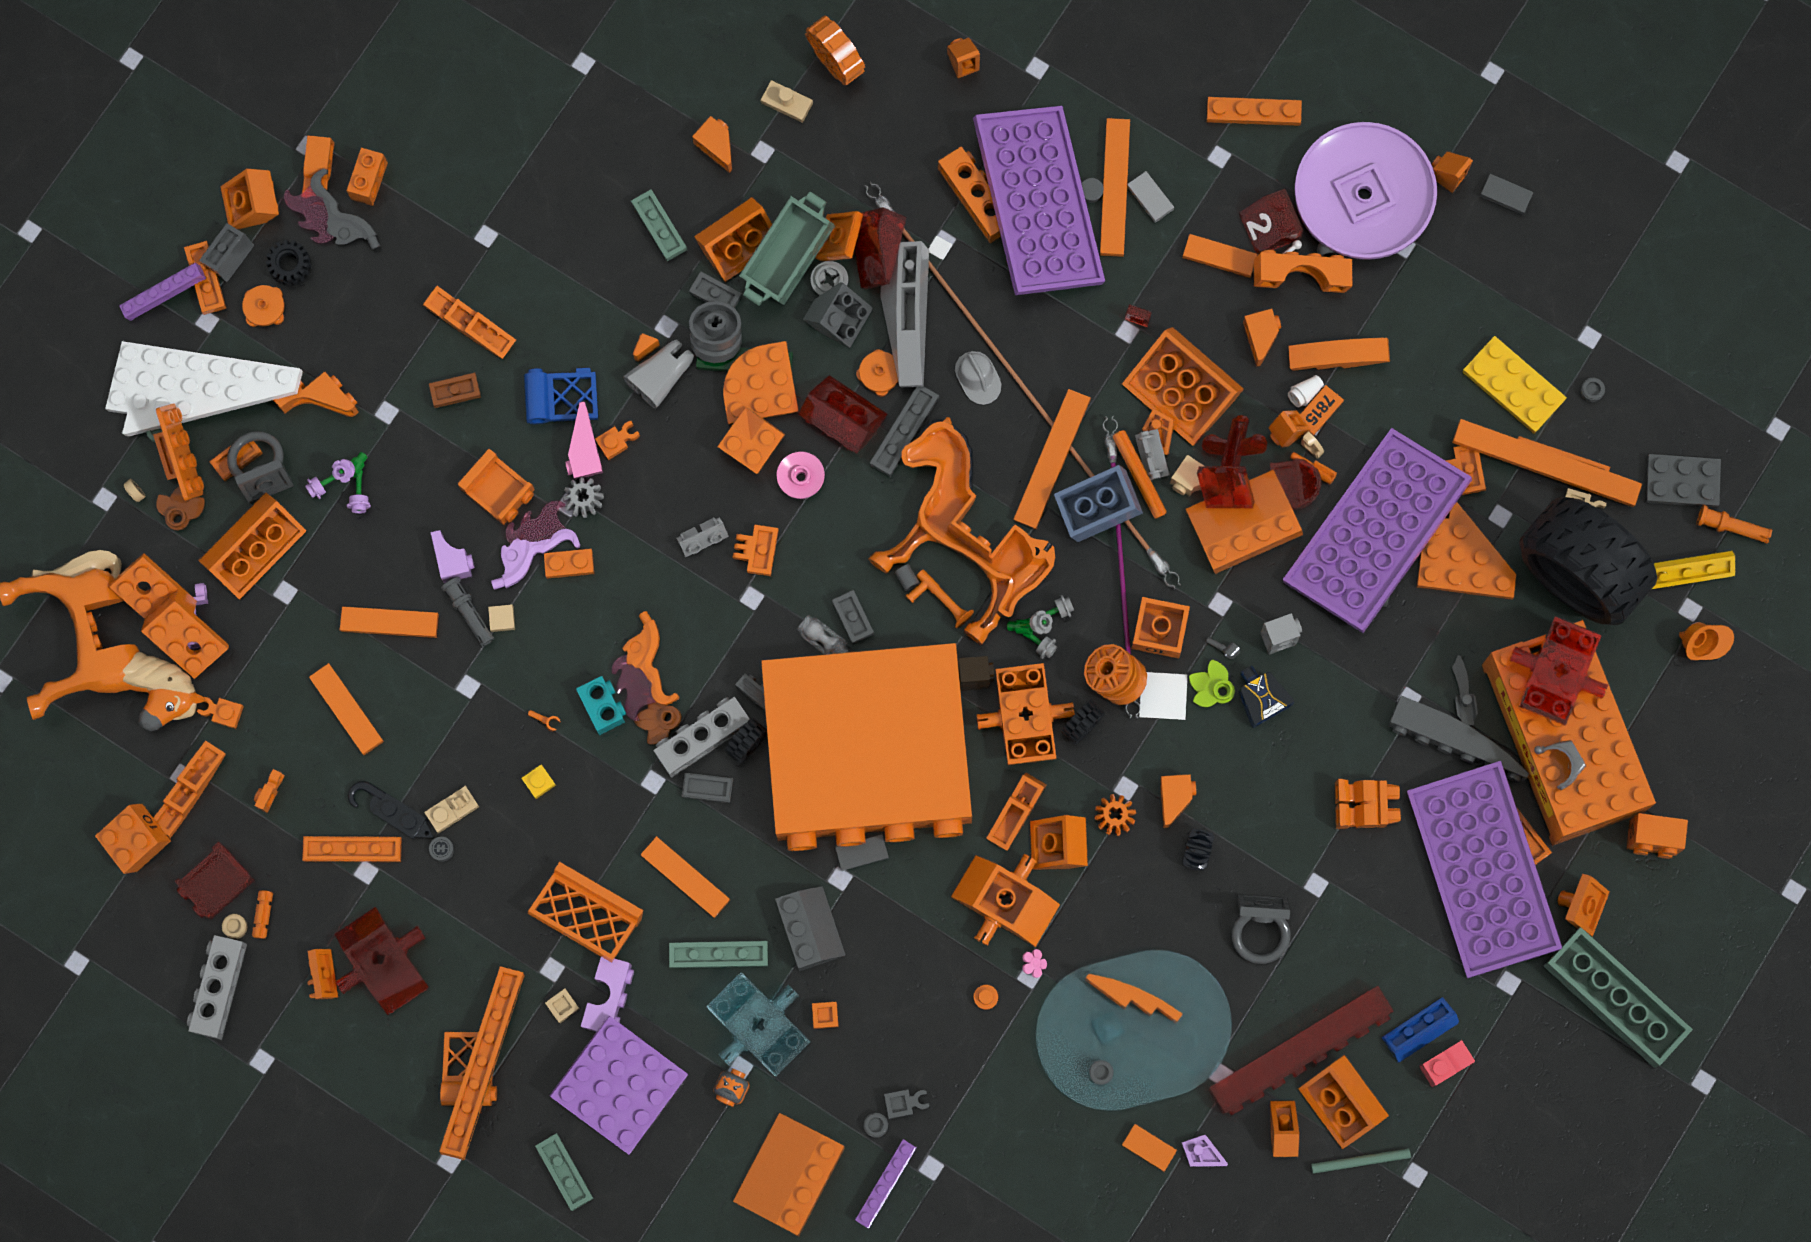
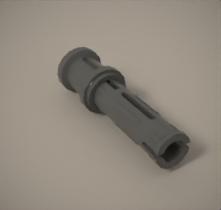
(463, 603)

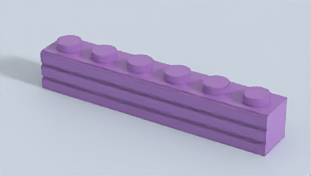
(162, 291)
(885, 1184)

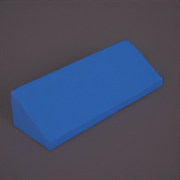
(1420, 1029)

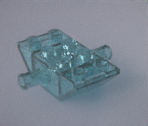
(740, 1007)

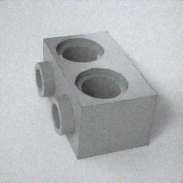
(1281, 633)

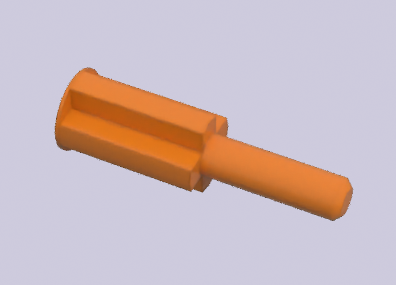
(1326, 473)

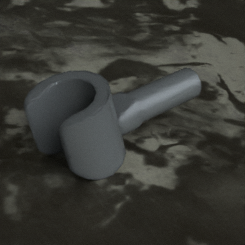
(1230, 651)

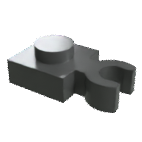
(901, 1103)

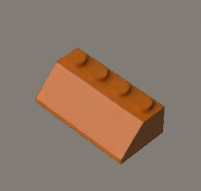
(252, 545)

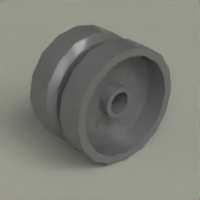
(715, 332)

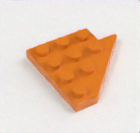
(1464, 560)

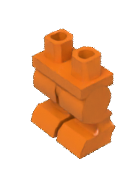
(1373, 802)

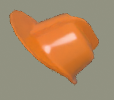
(1706, 641)

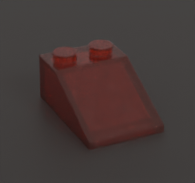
(878, 246)

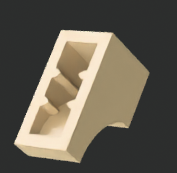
(1185, 478)

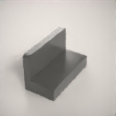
(227, 252)

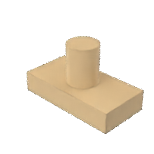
(786, 101)

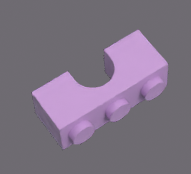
(616, 976)

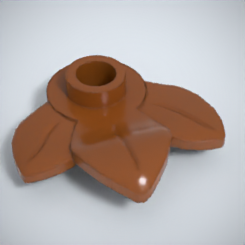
(177, 506)
(654, 721)

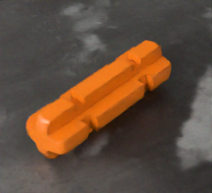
(262, 914)

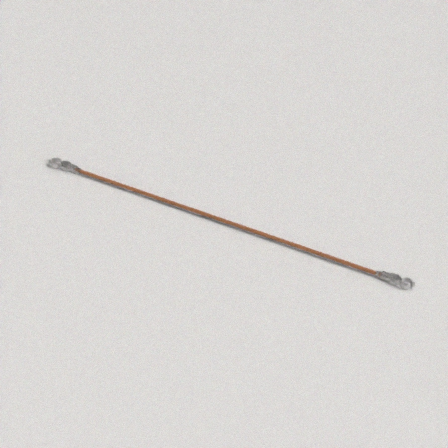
(1160, 564)

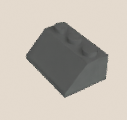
(810, 927)

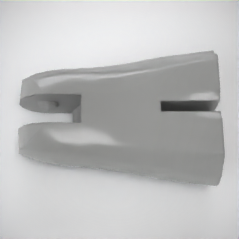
(659, 373)

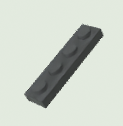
(904, 430)

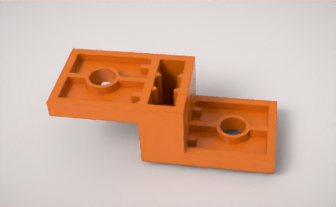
(169, 616)

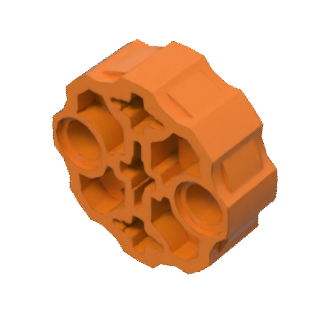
(835, 50)

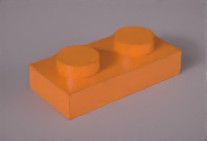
(569, 563)

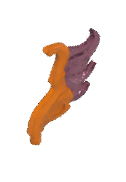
(638, 674)

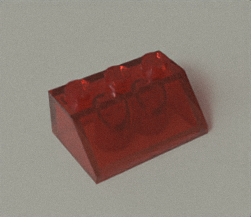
(842, 414)

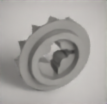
(832, 269)

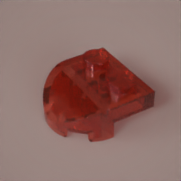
(1299, 481)

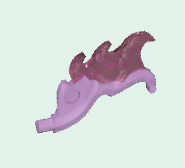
(531, 538)

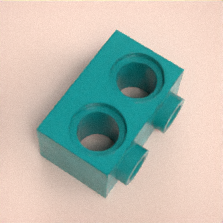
(596, 707)

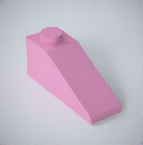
(583, 449)

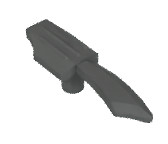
(1465, 703)

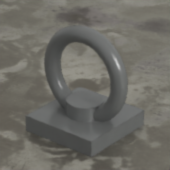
(264, 478)
(1263, 910)

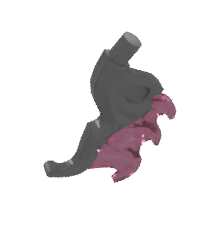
(324, 216)

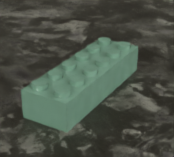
(1618, 997)

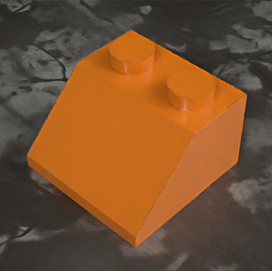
(249, 198)
(1059, 842)

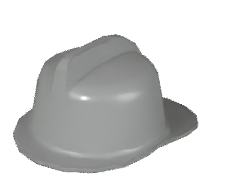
(978, 377)

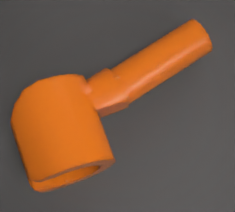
(544, 719)

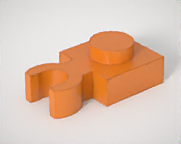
(613, 442)
(224, 712)
(266, 796)

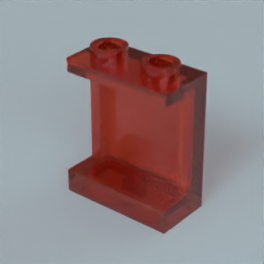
(214, 882)

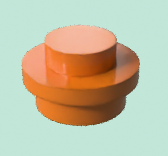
(985, 997)

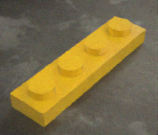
(1695, 569)

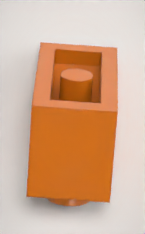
(963, 57)
(715, 142)
(1451, 170)
(1261, 333)
(1288, 428)
(1175, 796)
(1284, 1129)

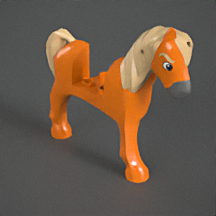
(85, 587)

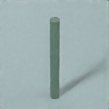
(1360, 1161)

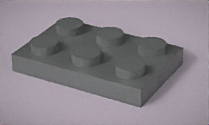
(1683, 480)

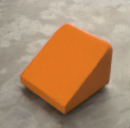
(645, 346)

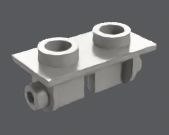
(1152, 454)
(712, 532)

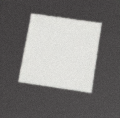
(1164, 696)

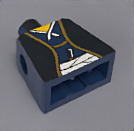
(1263, 696)

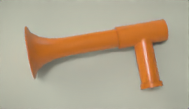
(929, 583)

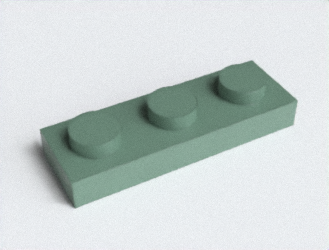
(659, 225)
(564, 1172)

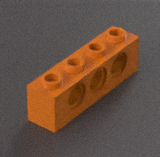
(962, 161)

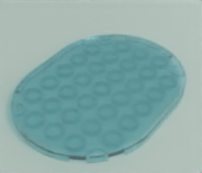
(1154, 1054)

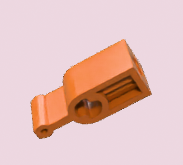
(318, 156)

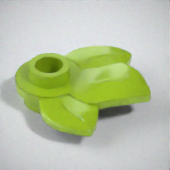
(1208, 684)

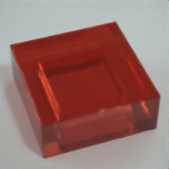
(1138, 315)

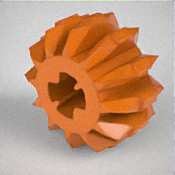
(1114, 823)

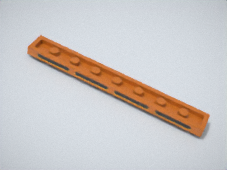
(482, 1063)

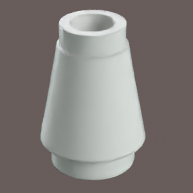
(1304, 391)

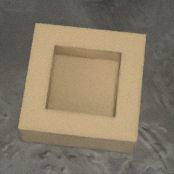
(501, 618)
(562, 1006)

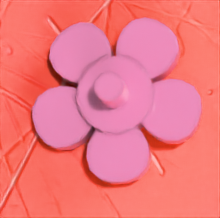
(1034, 963)

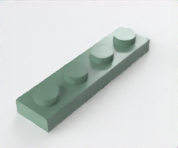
(718, 954)

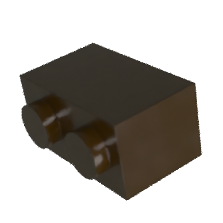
(975, 673)

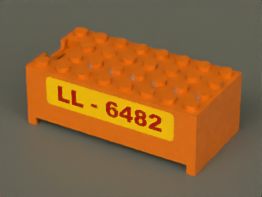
(1610, 784)

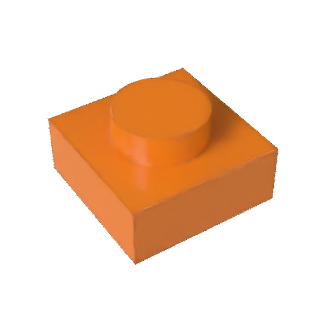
(825, 1015)

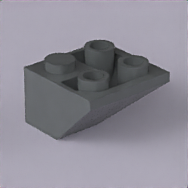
(838, 314)

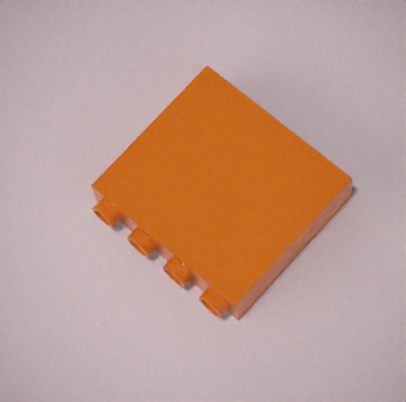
(866, 745)

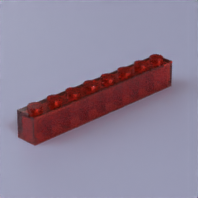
(1300, 1050)

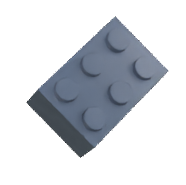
(1098, 503)

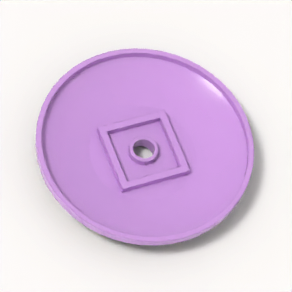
(1370, 159)

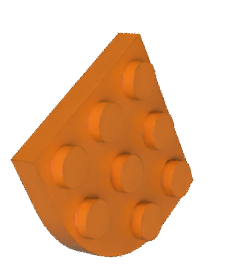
(761, 382)

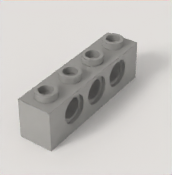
(697, 749)
(228, 977)

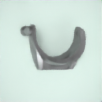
(1576, 760)

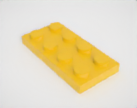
(1514, 384)

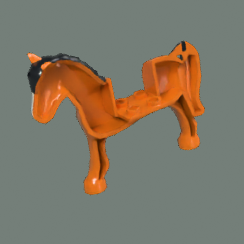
(1013, 564)

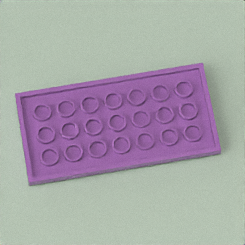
(1038, 200)
(1377, 530)
(1484, 869)

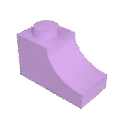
(451, 561)

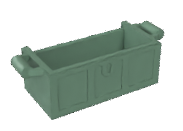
(787, 250)

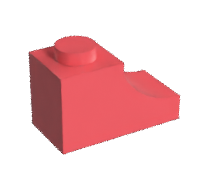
(1447, 1064)

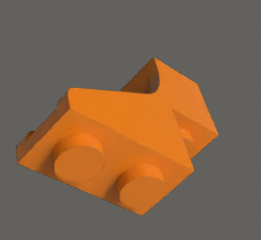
(322, 392)

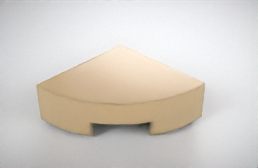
(1312, 445)

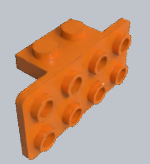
(175, 452)

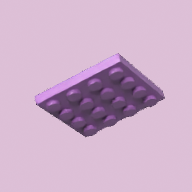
(618, 1085)

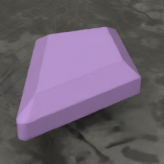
(1202, 1153)

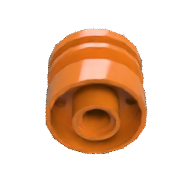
(1115, 674)

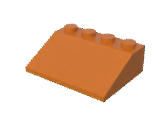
(1182, 385)
(1243, 533)
(789, 1174)

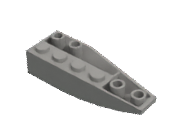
(906, 311)

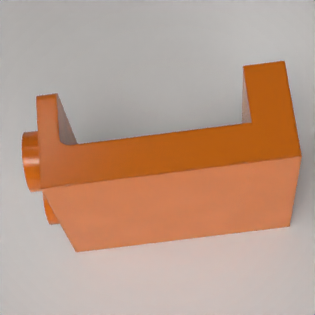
(496, 487)

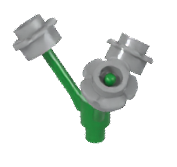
(1041, 623)

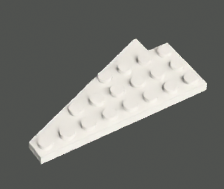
(193, 381)

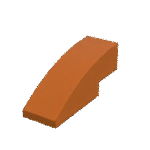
(1016, 811)

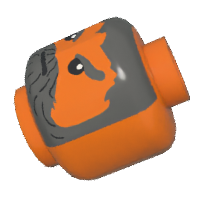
(731, 1087)

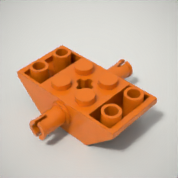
(1021, 691)
(1030, 906)

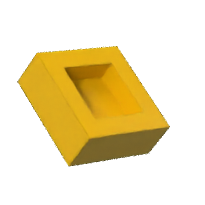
(538, 781)

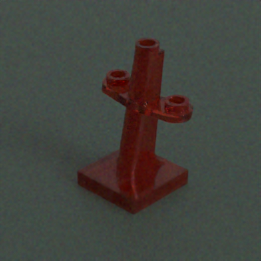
(1229, 484)

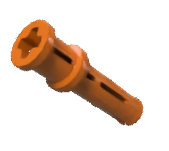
(1723, 521)

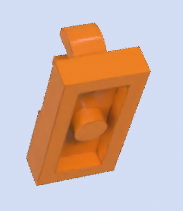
(322, 973)

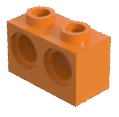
(367, 176)

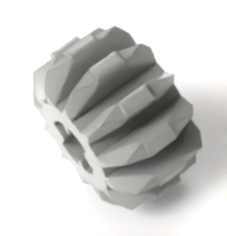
(579, 489)

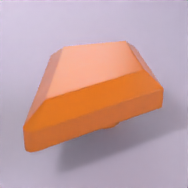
(1164, 425)

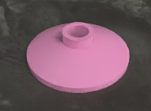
(797, 464)

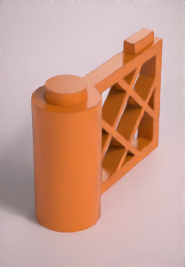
(451, 1084)

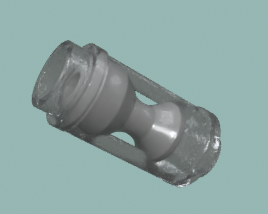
(813, 630)

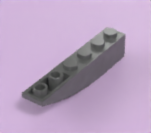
(1451, 736)

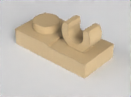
(451, 809)

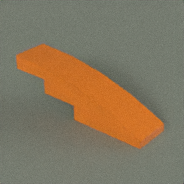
(469, 322)
(1339, 353)
(188, 788)
(1124, 993)

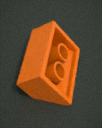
(734, 238)
(1343, 1102)

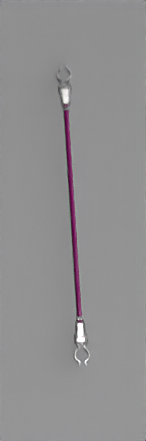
(1112, 456)

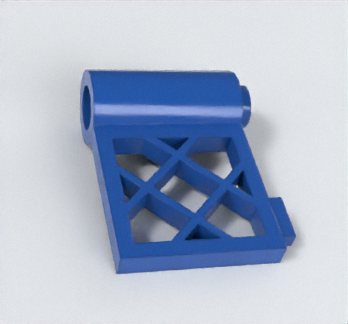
(540, 395)

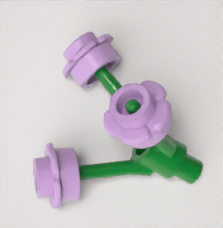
(343, 471)

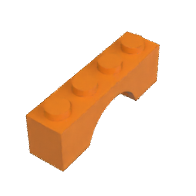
(1331, 272)

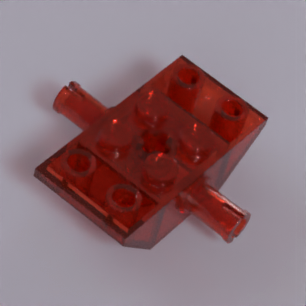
(1566, 649)
(397, 977)

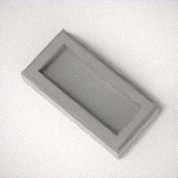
(1150, 197)

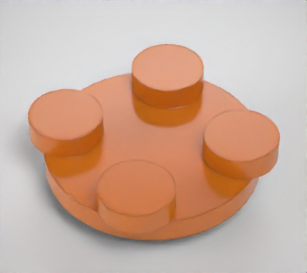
(263, 306)
(878, 372)

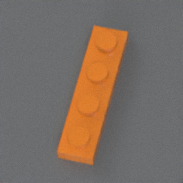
(1254, 111)

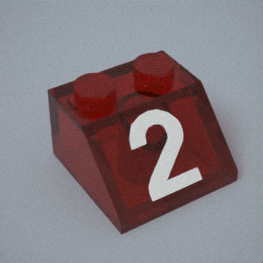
(1271, 222)

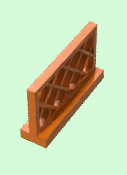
(592, 893)

